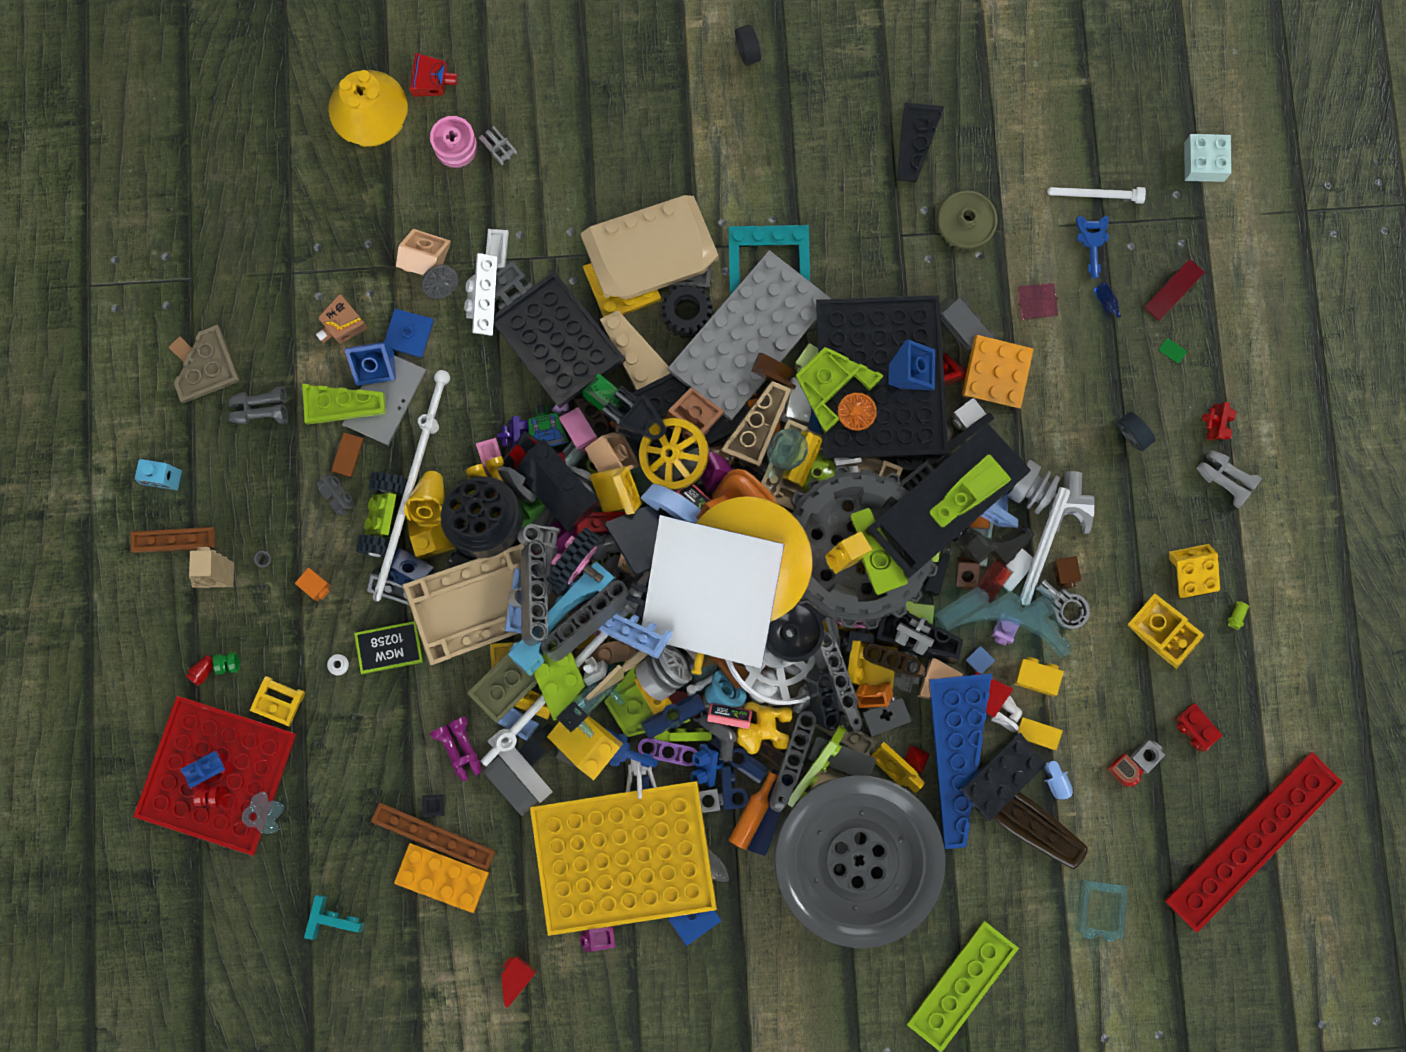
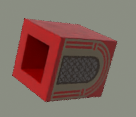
(1125, 771)

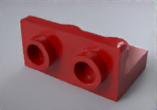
(1198, 728)

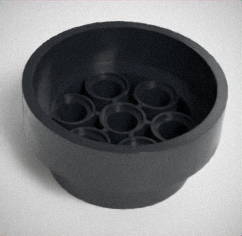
(499, 531)

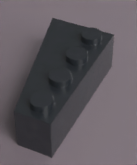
(944, 648)

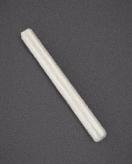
(1044, 545)

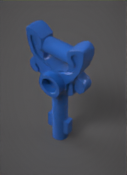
(1092, 240)
(624, 752)

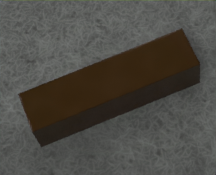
(776, 756)

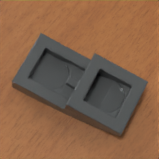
(515, 481)

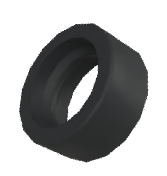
(747, 45)

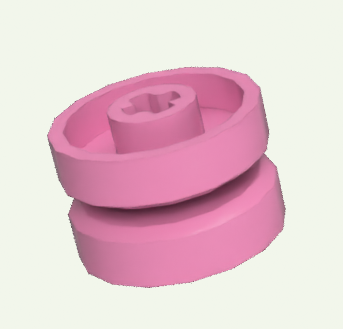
(453, 141)

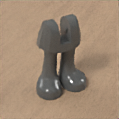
(278, 412)

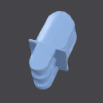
(1058, 781)

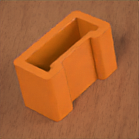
(874, 695)

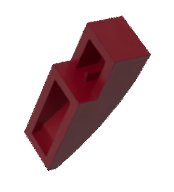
(1174, 290)

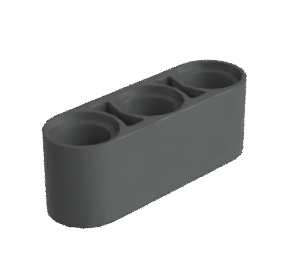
(510, 785)

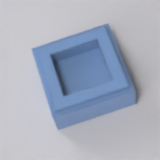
(980, 660)

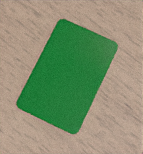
(1173, 350)

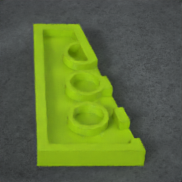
(819, 764)

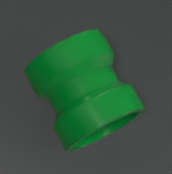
(226, 663)

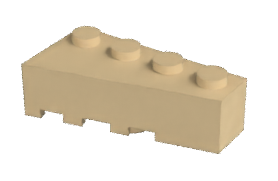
(642, 362)
(755, 430)
(210, 569)

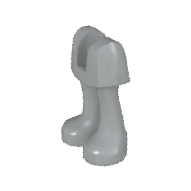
(1221, 462)

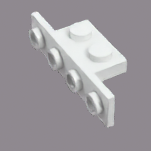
(482, 295)

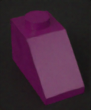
(714, 472)

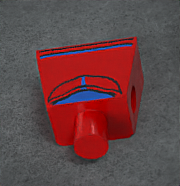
(430, 76)

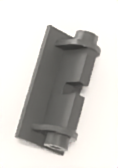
(331, 486)

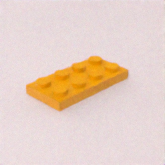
(441, 878)

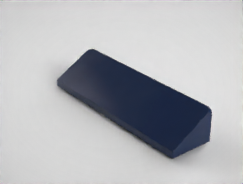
(765, 831)

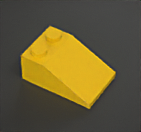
(584, 752)

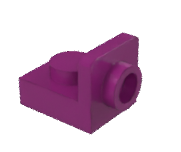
(597, 939)

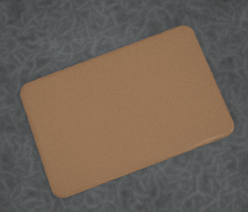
(180, 348)

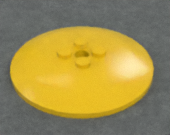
(774, 523)

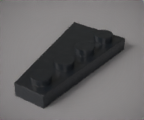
(916, 136)

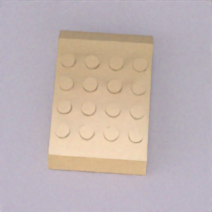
(463, 605)

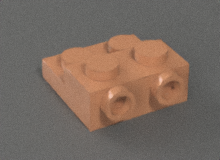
(695, 409)

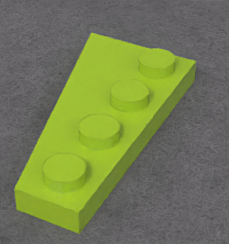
(335, 404)

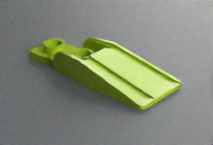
(970, 490)
(880, 567)

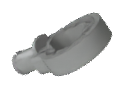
(1065, 597)

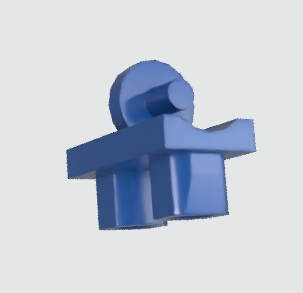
(707, 765)
(203, 769)

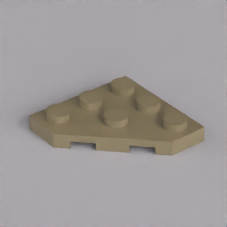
(206, 366)

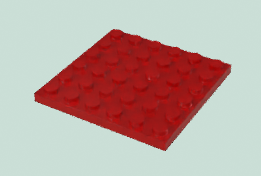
(253, 762)

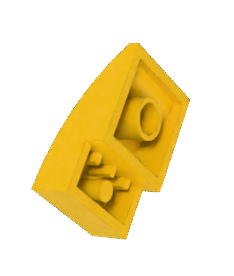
(1166, 631)

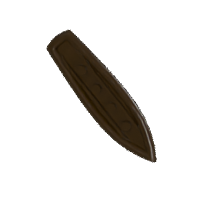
(1041, 830)

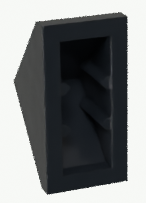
(537, 745)

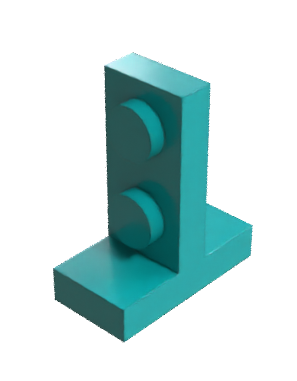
(331, 918)

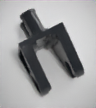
(637, 419)

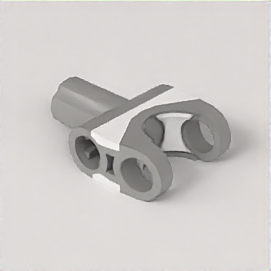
(1077, 504)

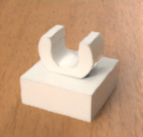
(594, 671)

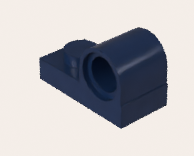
(728, 778)

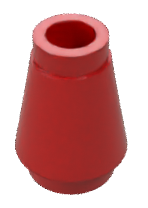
(199, 672)

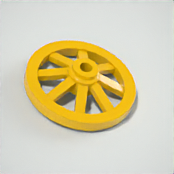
(677, 456)

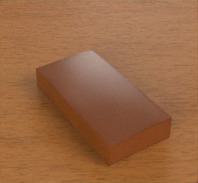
(347, 455)

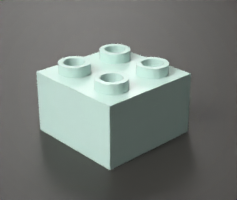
(1207, 157)

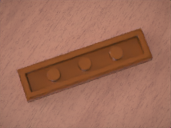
(172, 539)

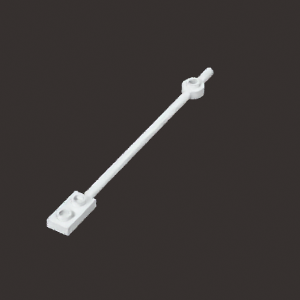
(510, 740)

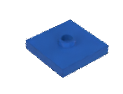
(409, 333)
(694, 925)

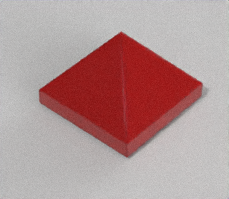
(916, 758)

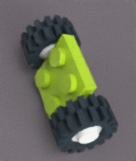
(380, 513)

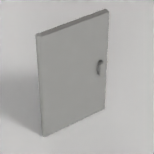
(402, 388)

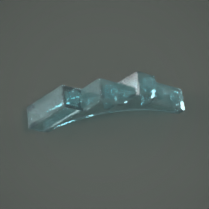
(1008, 608)

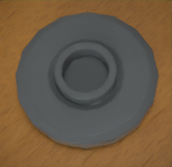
(439, 281)

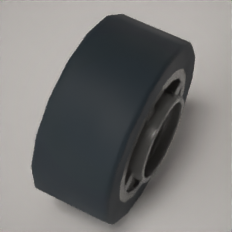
(1136, 431)

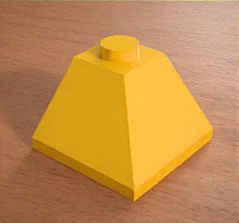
(428, 540)

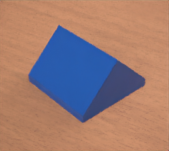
(371, 363)

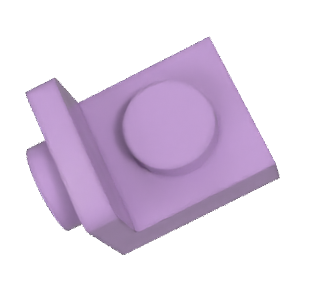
(1004, 632)

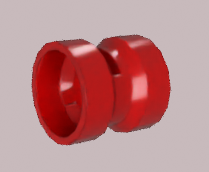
(207, 796)

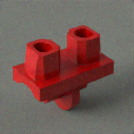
(1217, 420)

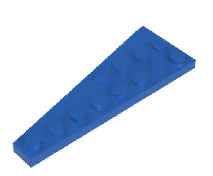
(958, 726)

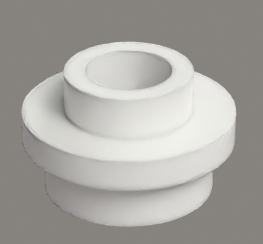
(344, 664)

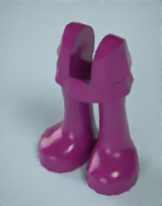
(459, 729)

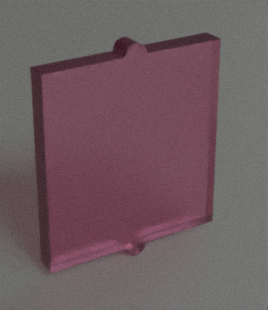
(1038, 301)

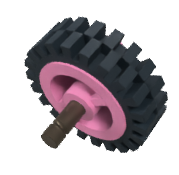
(575, 560)

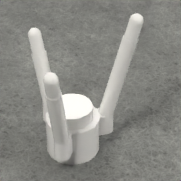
(639, 771)

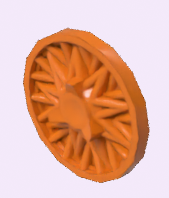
(857, 411)

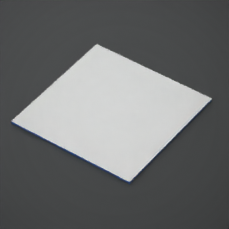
(713, 590)

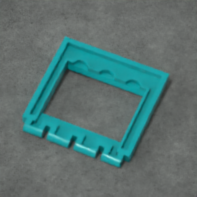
(767, 236)

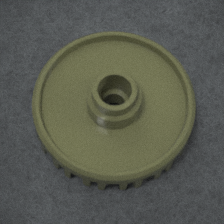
(966, 233)

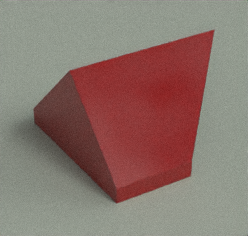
(952, 371)

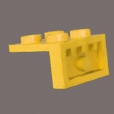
(616, 490)
(1196, 570)
(862, 671)

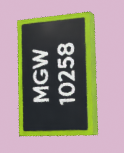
(388, 647)

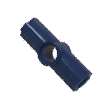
(660, 723)
(750, 766)

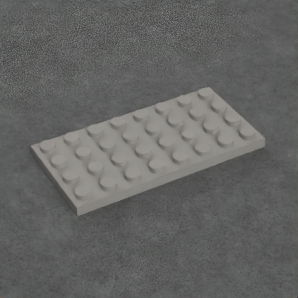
(761, 316)

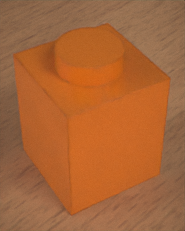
(313, 585)

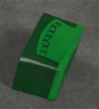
(601, 392)

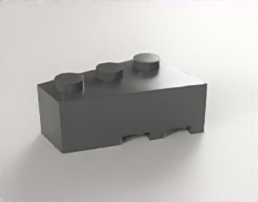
(962, 322)

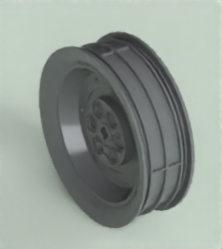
(882, 906)

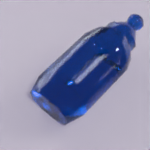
(1108, 299)

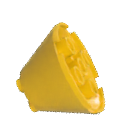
(368, 108)

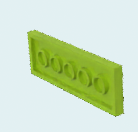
(962, 986)

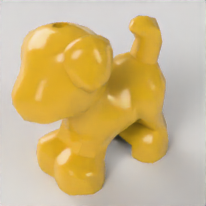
(764, 728)

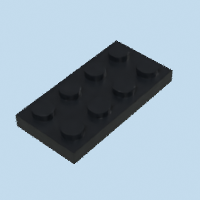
(1002, 776)

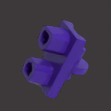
(515, 428)

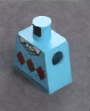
(155, 474)

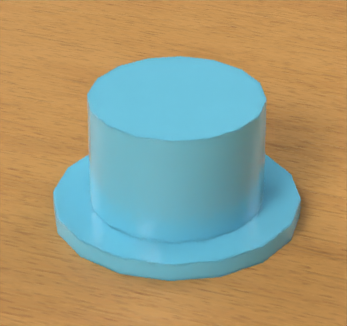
(723, 692)

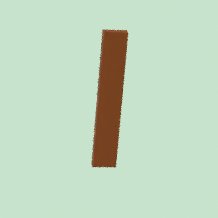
(433, 836)

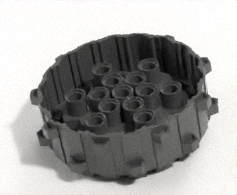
(823, 511)

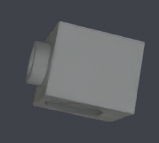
(1155, 750)
(717, 797)

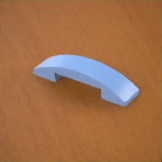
(671, 502)

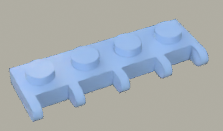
(636, 635)

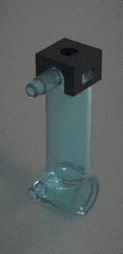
(579, 709)

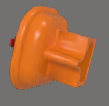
(737, 484)

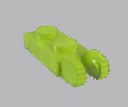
(682, 735)

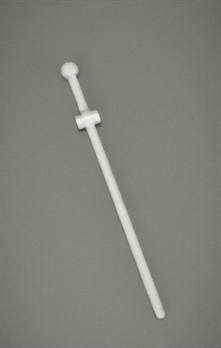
(428, 425)

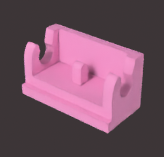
(578, 429)

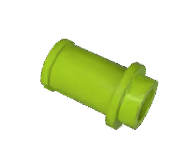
(1238, 615)

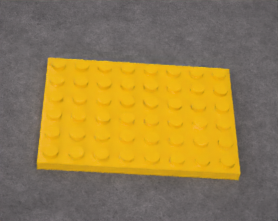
(623, 858)

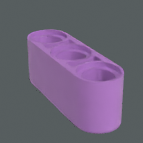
(659, 745)

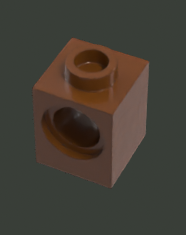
(965, 564)
(1067, 572)

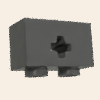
(898, 717)

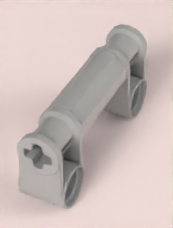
(548, 536)

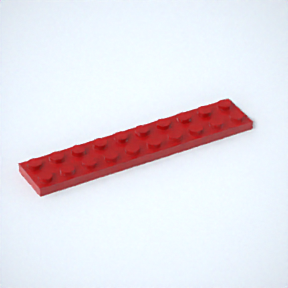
(1253, 842)

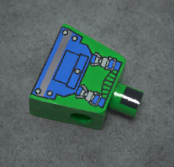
(548, 427)

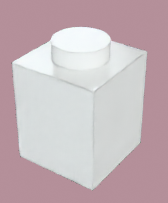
(967, 415)

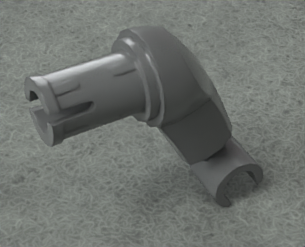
(723, 733)

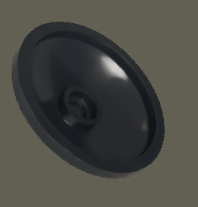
(806, 631)

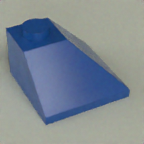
(913, 367)

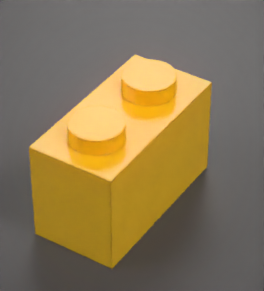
(848, 552)
(1038, 677)

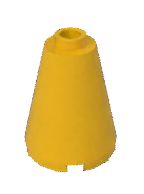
(426, 500)

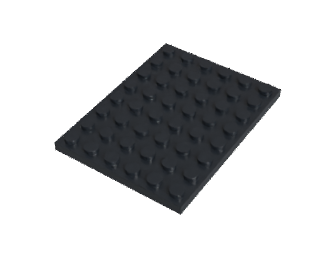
(870, 335)

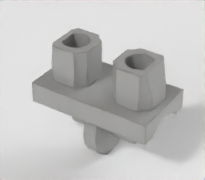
(905, 632)

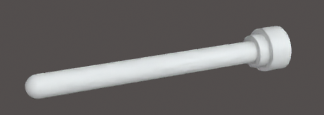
(1136, 195)

